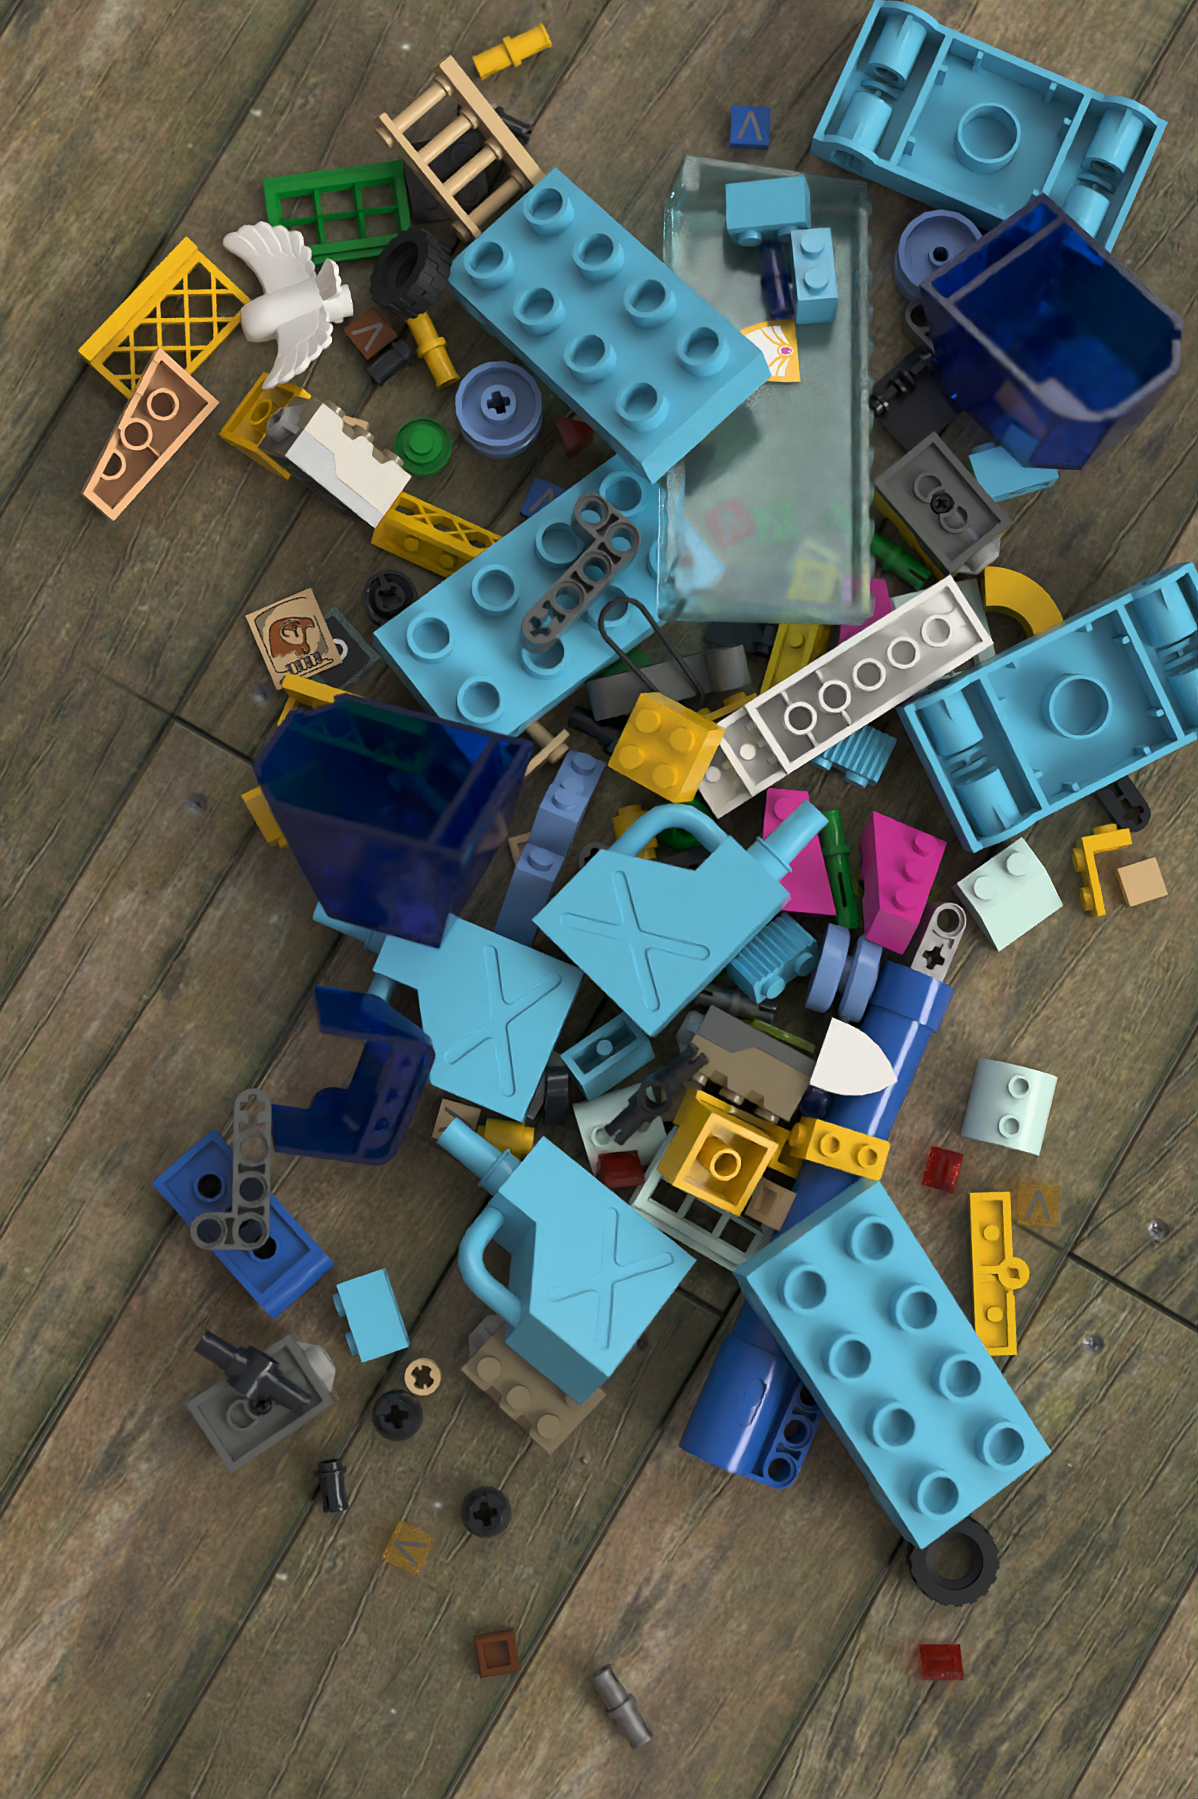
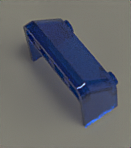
(374, 1112)

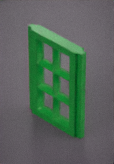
(337, 180)

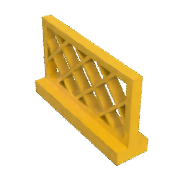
(145, 300)

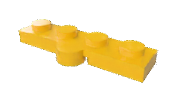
(994, 1271)

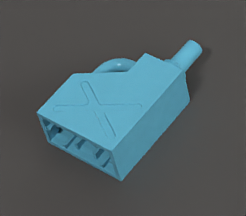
(666, 931)
(484, 1005)
(580, 1266)

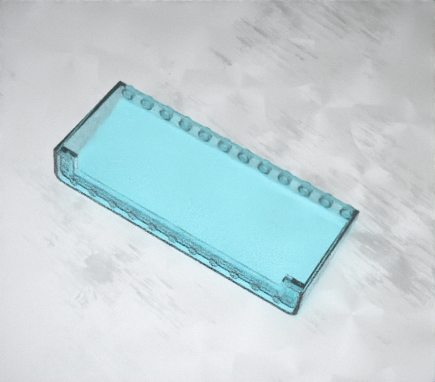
(779, 494)

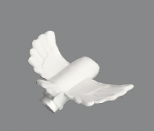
(295, 300)

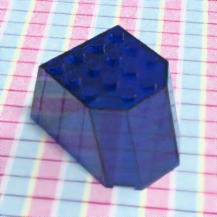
(1050, 339)
(391, 810)

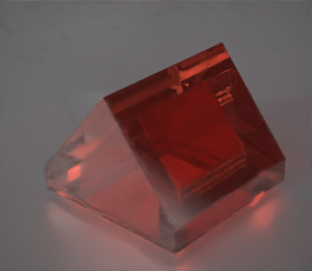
(573, 435)
(619, 1169)
(943, 1170)
(940, 1662)

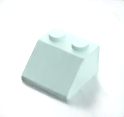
(1008, 894)

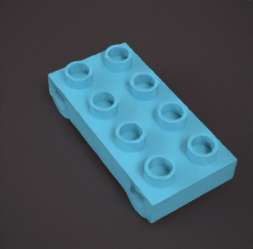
(981, 127)
(606, 325)
(462, 639)
(1062, 710)
(891, 1361)

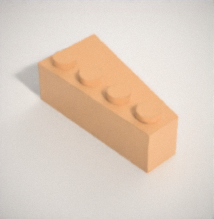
(151, 428)

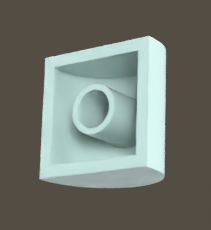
(1009, 1106)
(597, 1113)

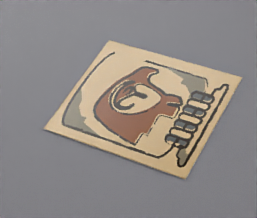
(293, 637)

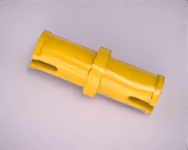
(511, 51)
(433, 350)

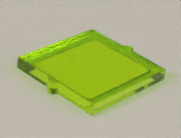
(781, 1036)

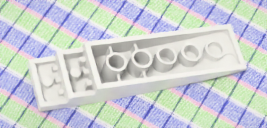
(841, 693)

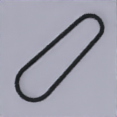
(626, 659)

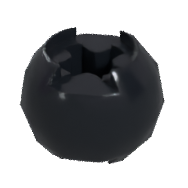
(384, 1406)
(476, 1524)

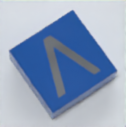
(749, 127)
(539, 496)

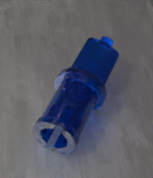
(776, 281)
(814, 1103)

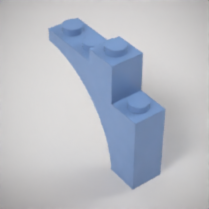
(548, 846)

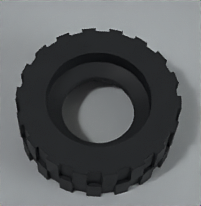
(417, 293)
(971, 1585)

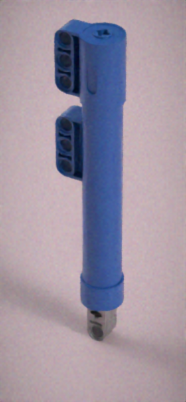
(751, 1381)

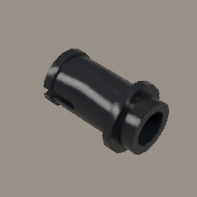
(391, 362)
(332, 1485)

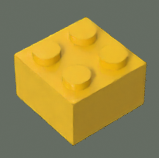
(666, 747)
(717, 1157)

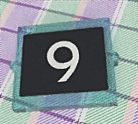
(354, 651)

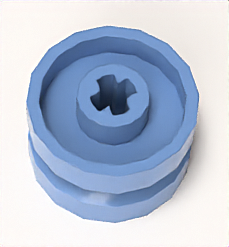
(927, 240)
(493, 387)
(848, 974)

